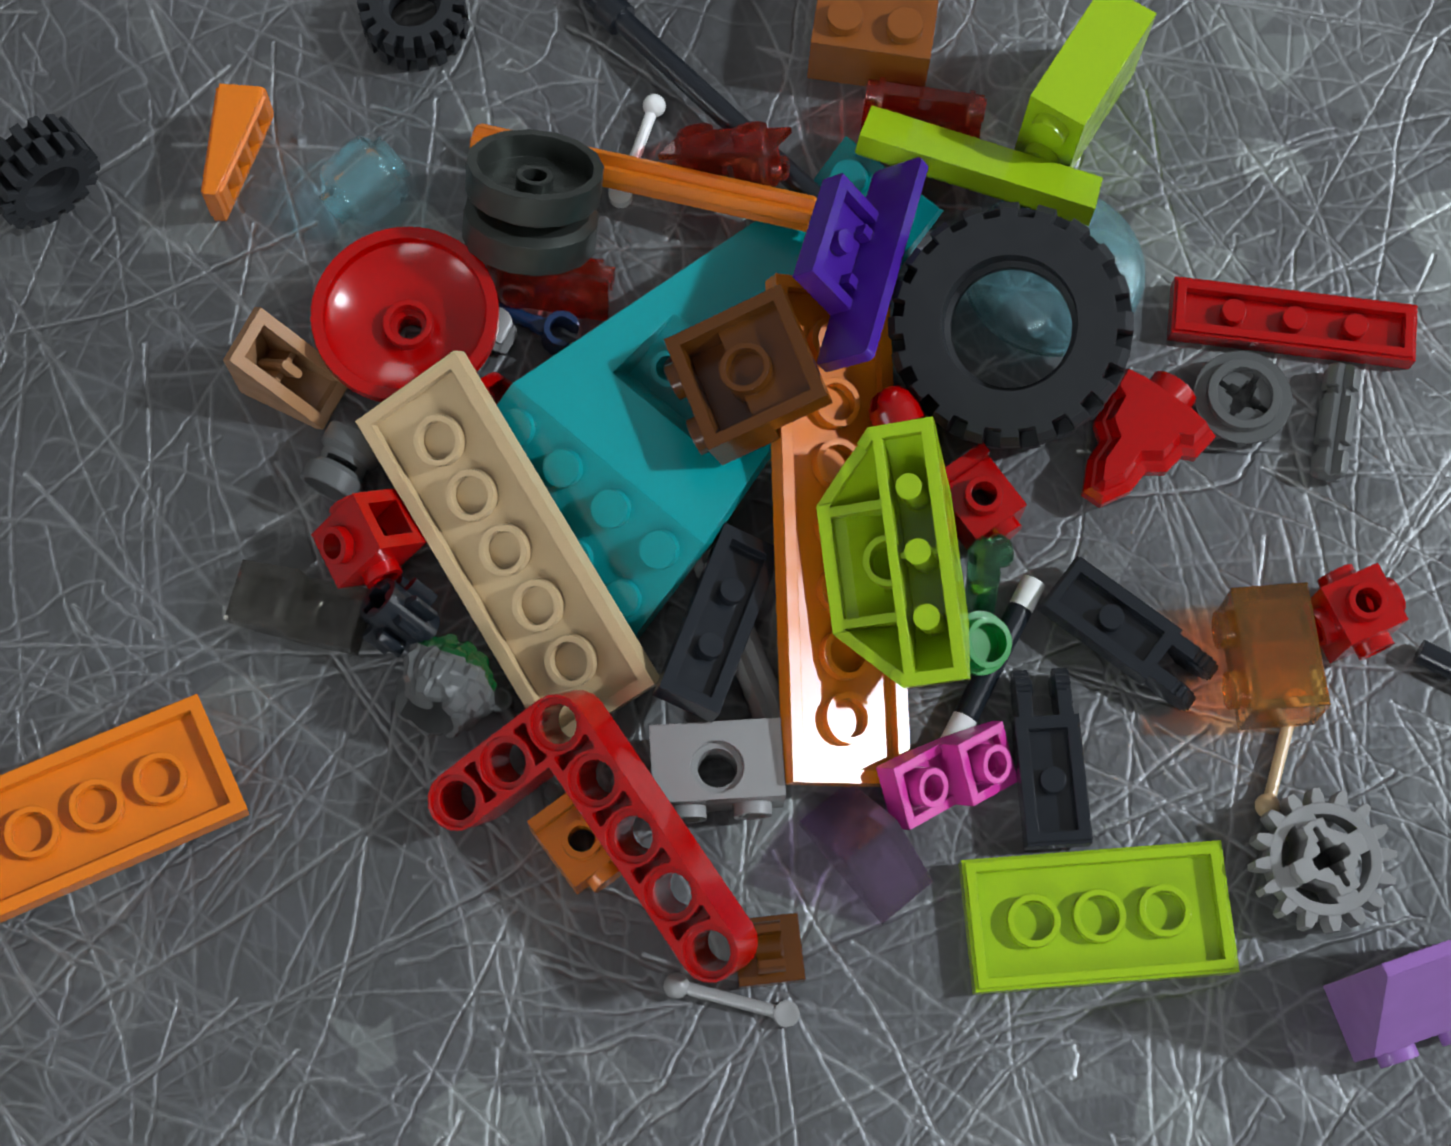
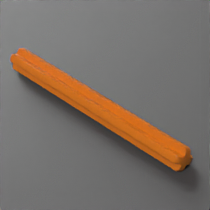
(695, 188)

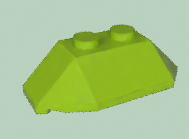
(896, 557)

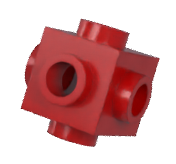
(367, 538)
(1357, 612)

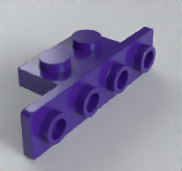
(856, 255)

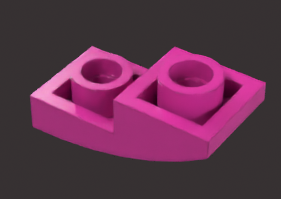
(947, 773)

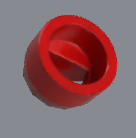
(893, 406)

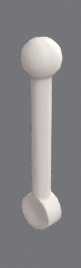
(653, 106)

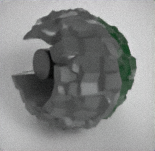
(444, 687)

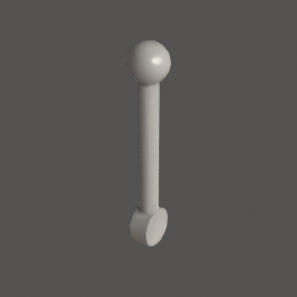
(784, 1013)

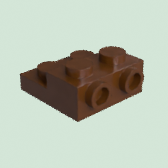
(745, 375)

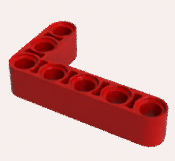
(610, 818)

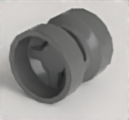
(341, 463)

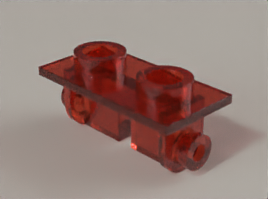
(941, 107)
(747, 148)
(578, 291)

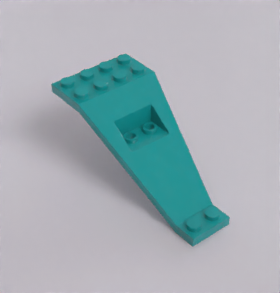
(617, 436)

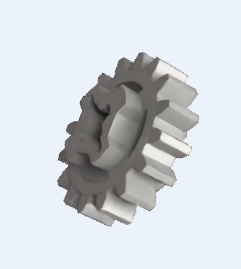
(1337, 881)

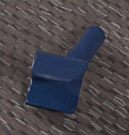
(542, 326)

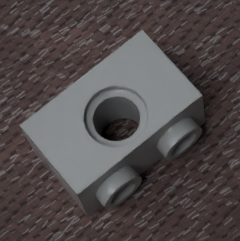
(747, 745)

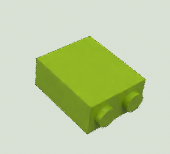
(1084, 80)

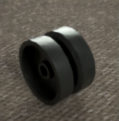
(532, 202)

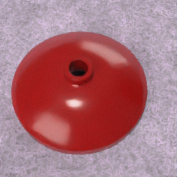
(398, 282)

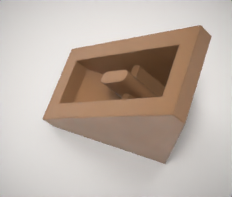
(282, 370)

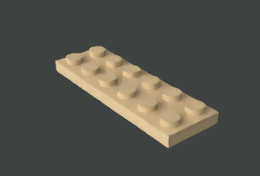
(504, 541)

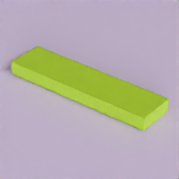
(980, 165)

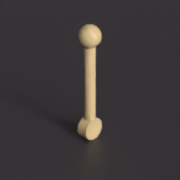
(1269, 799)

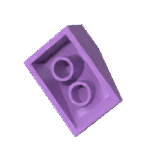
(1395, 1005)

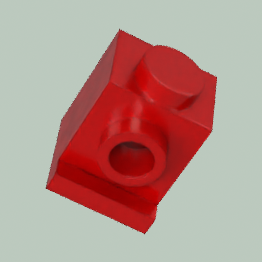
(975, 472)

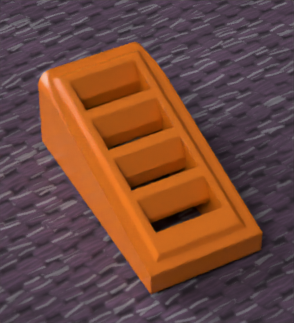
(235, 137)

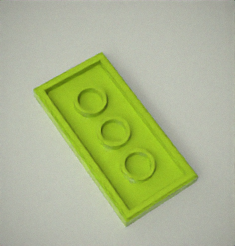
(1097, 917)

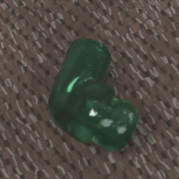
(984, 572)

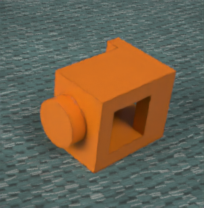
(553, 831)

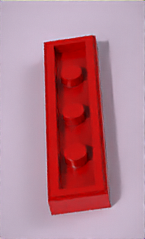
(1292, 322)

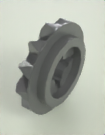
(1269, 397)

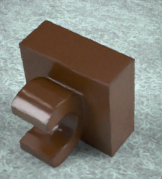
(778, 953)

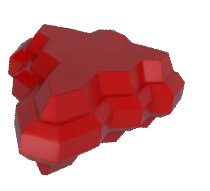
(1142, 434)

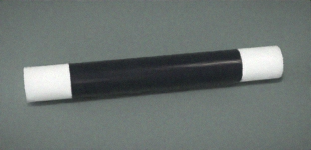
(981, 687)

